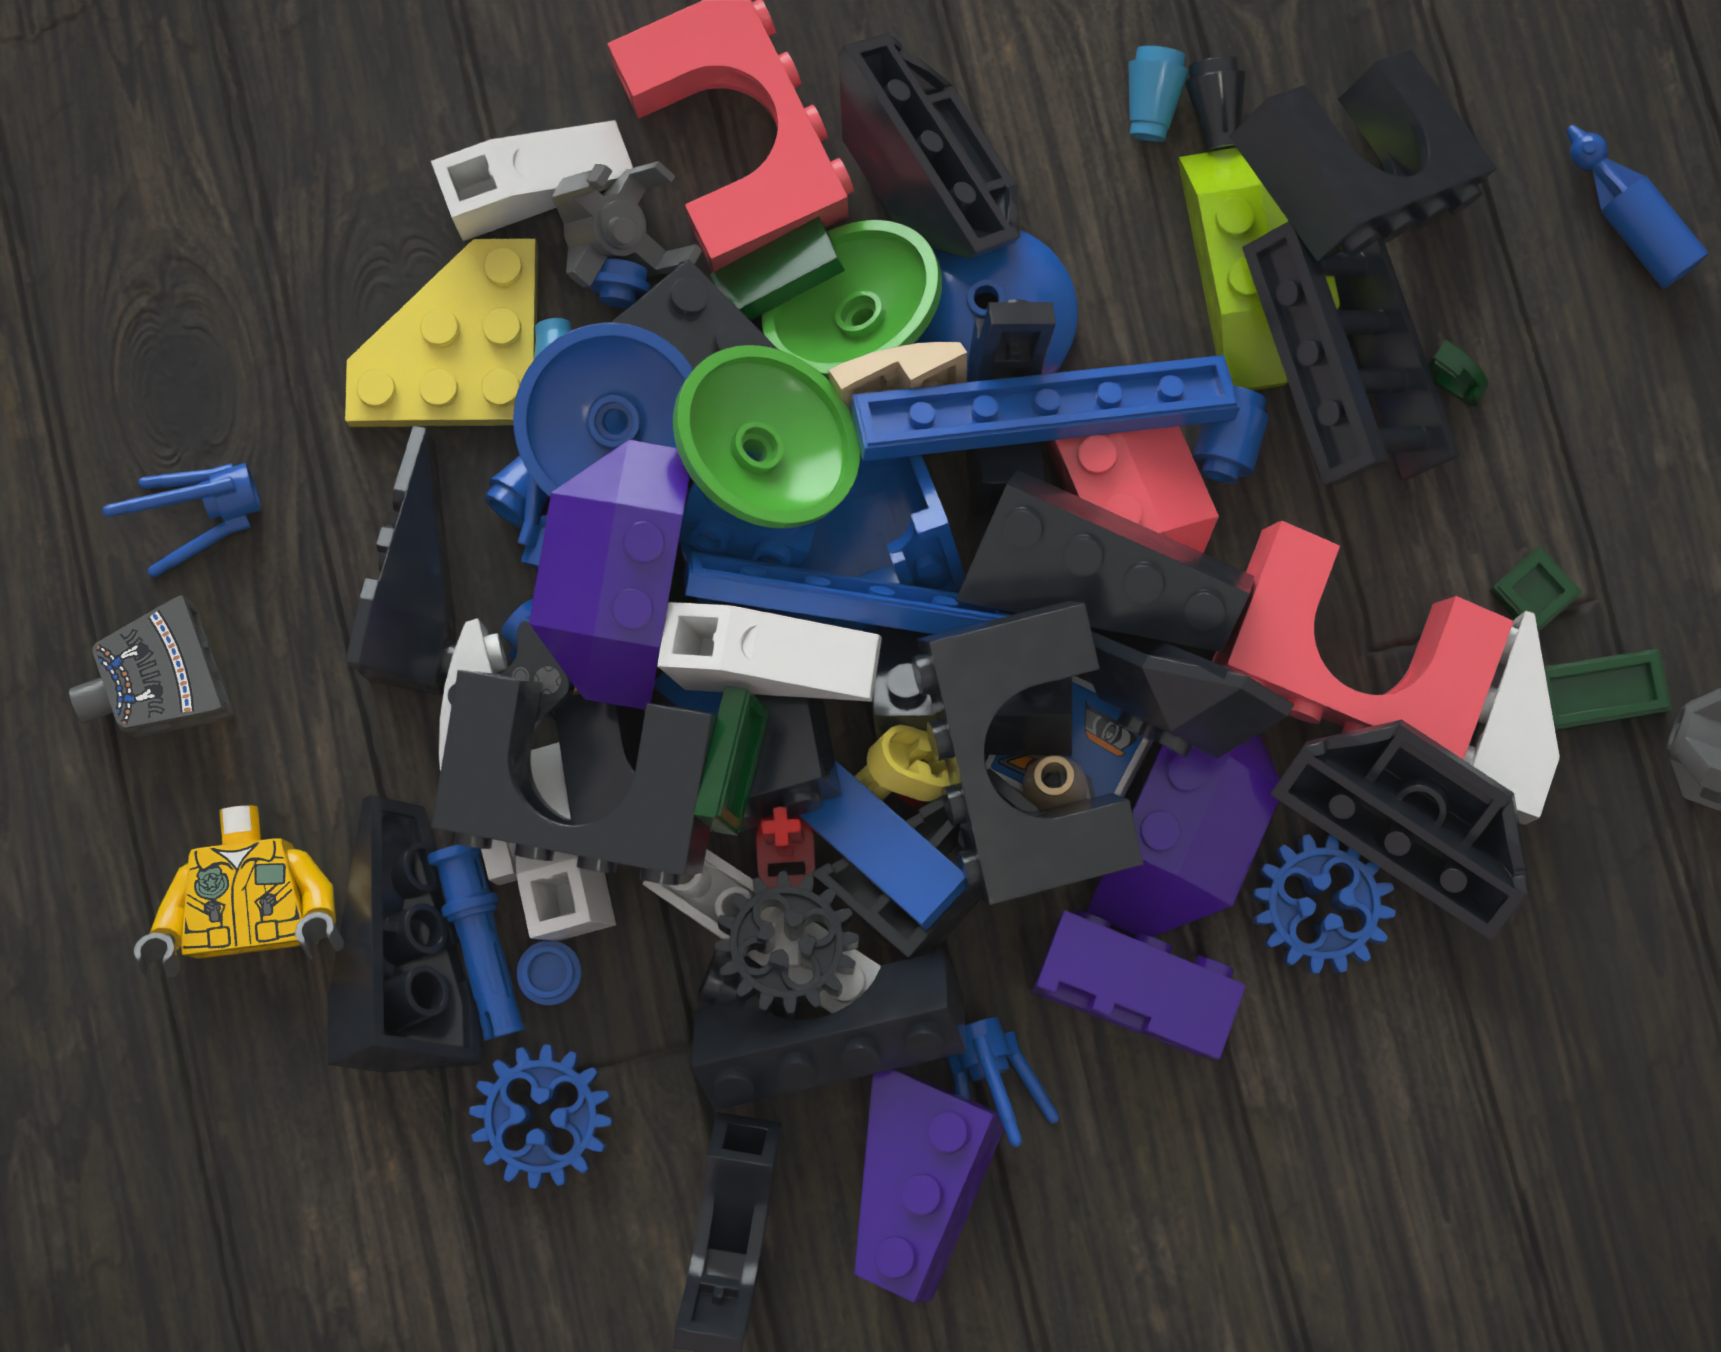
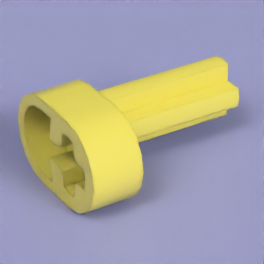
(897, 767)

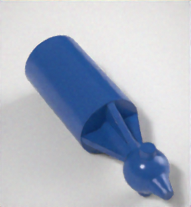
(1638, 212)

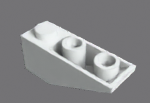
(518, 174)
(766, 653)
(1516, 725)
(556, 894)

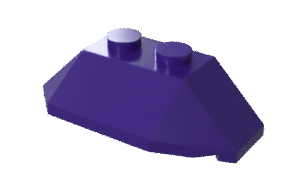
(611, 571)
(1196, 838)

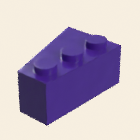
(1139, 984)
(919, 1180)

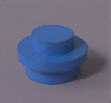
(620, 283)
(549, 973)

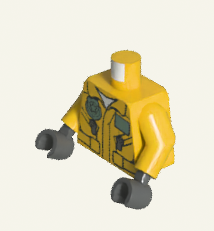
(241, 899)

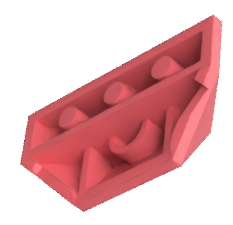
(1142, 478)

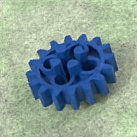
(1332, 939)
(538, 1154)

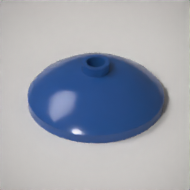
(1017, 271)
(579, 382)

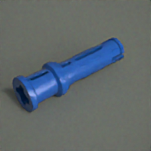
(471, 910)

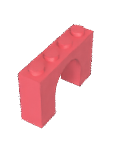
(730, 48)
(1279, 649)

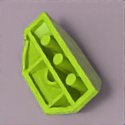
(1225, 213)

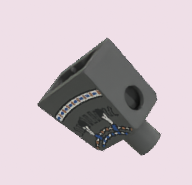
(156, 675)

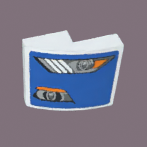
(1099, 746)

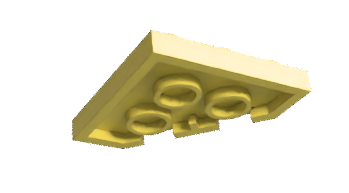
(453, 346)

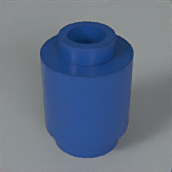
(1233, 446)

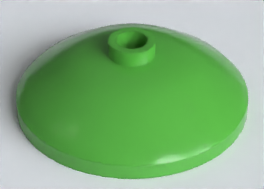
(873, 305)
(781, 415)

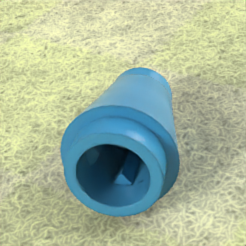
(1154, 90)

